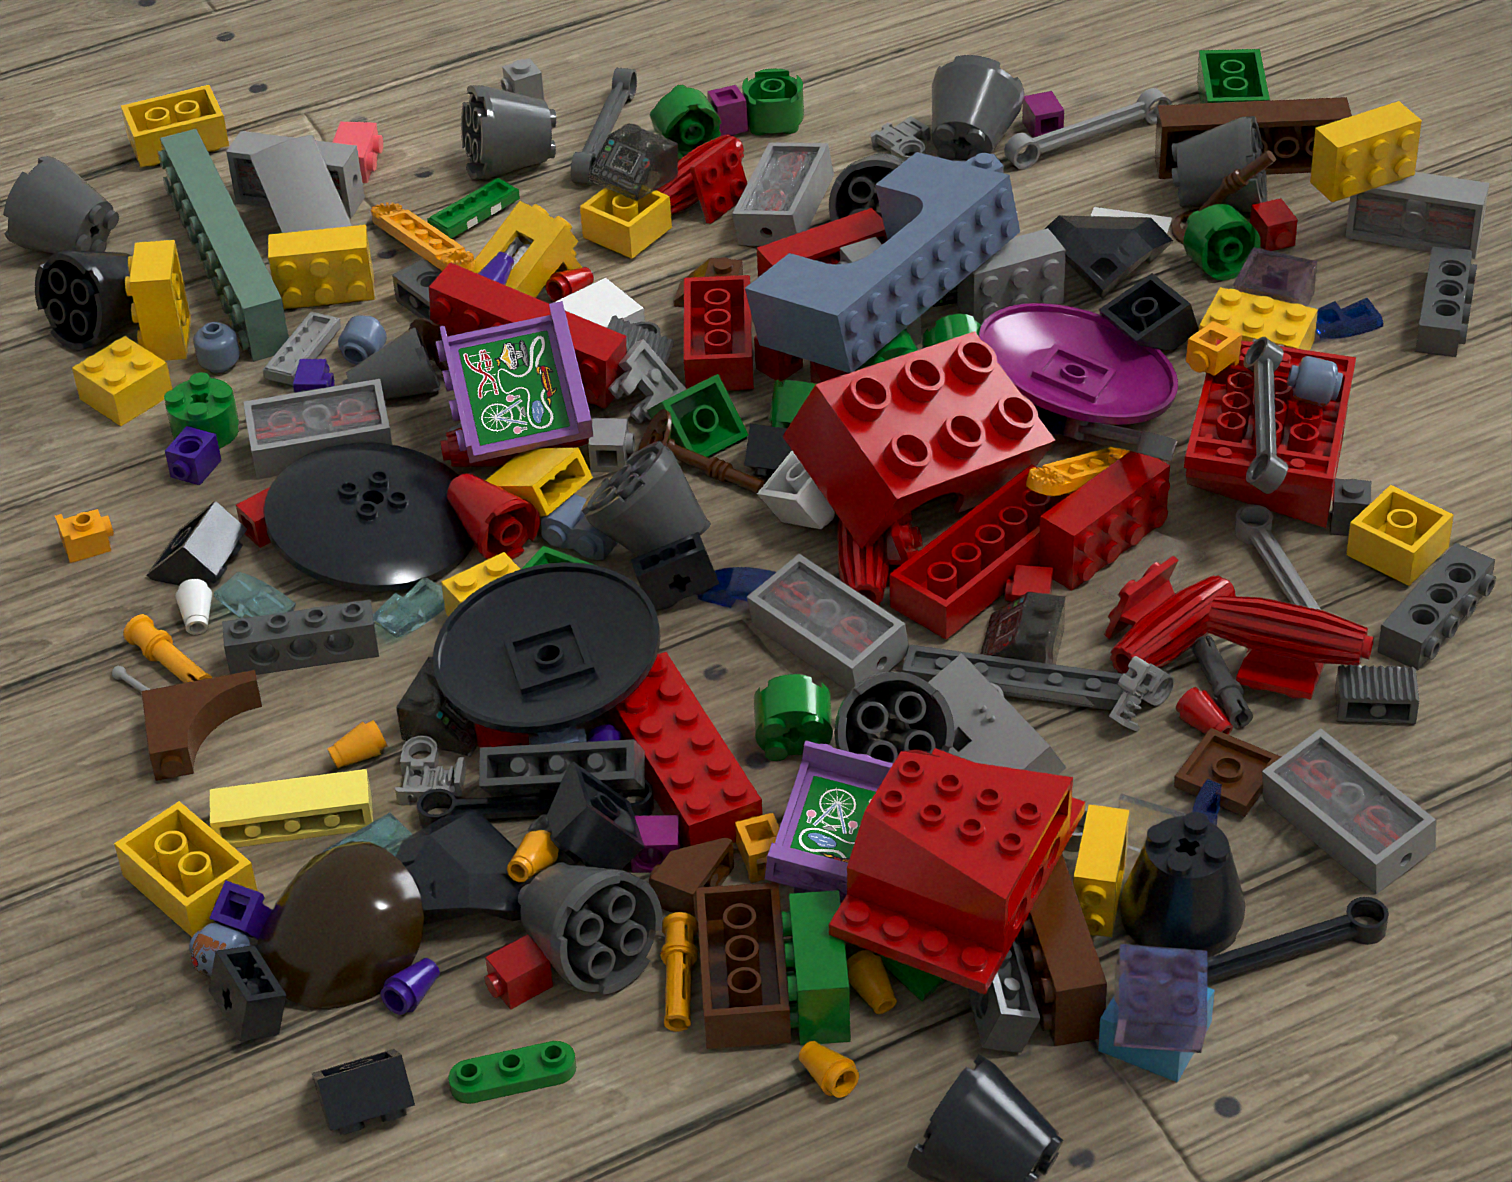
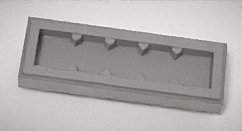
(304, 343)

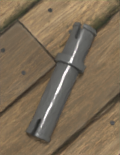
(1226, 689)

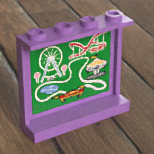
(515, 386)
(823, 818)

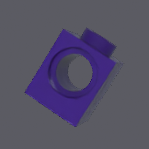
(193, 455)

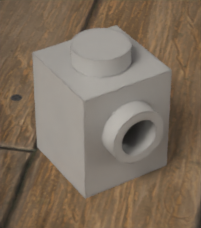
(523, 78)
(610, 444)

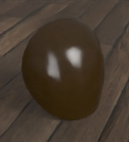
(343, 927)

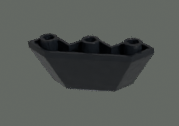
(1108, 247)
(462, 868)

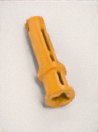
(158, 646)
(678, 956)

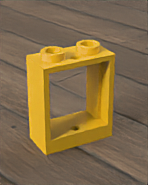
(1101, 867)

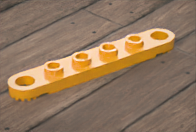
(421, 236)
(1071, 473)

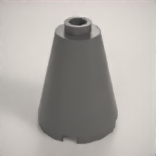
(400, 366)

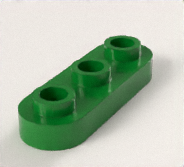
(496, 1078)

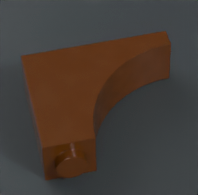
(186, 713)

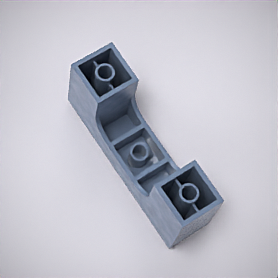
(938, 228)

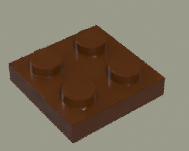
(1229, 763)

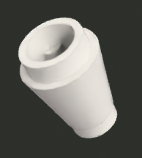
(194, 604)

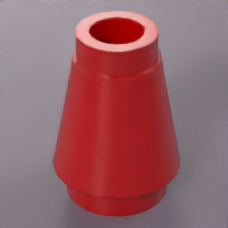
(568, 282)
(1202, 712)

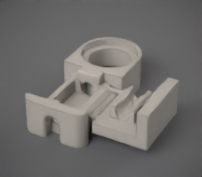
(902, 138)
(1142, 682)
(425, 773)

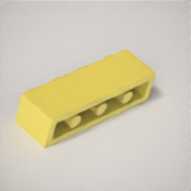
(292, 808)

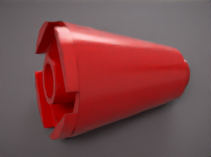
(493, 516)

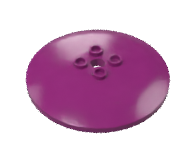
(1079, 364)

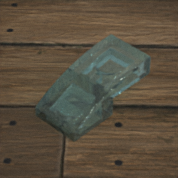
(251, 596)
(407, 613)

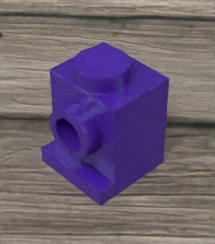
(312, 375)
(241, 909)

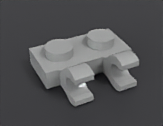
(650, 375)

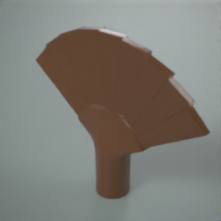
(429, 334)

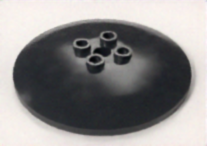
(331, 530)
(499, 635)

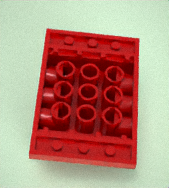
(1306, 438)
(953, 863)

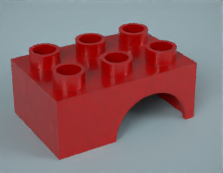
(916, 432)

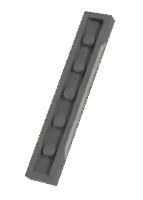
(1024, 677)

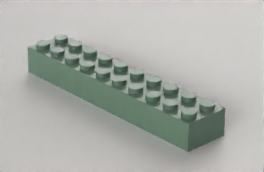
(223, 245)

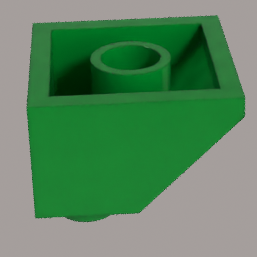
(703, 417)

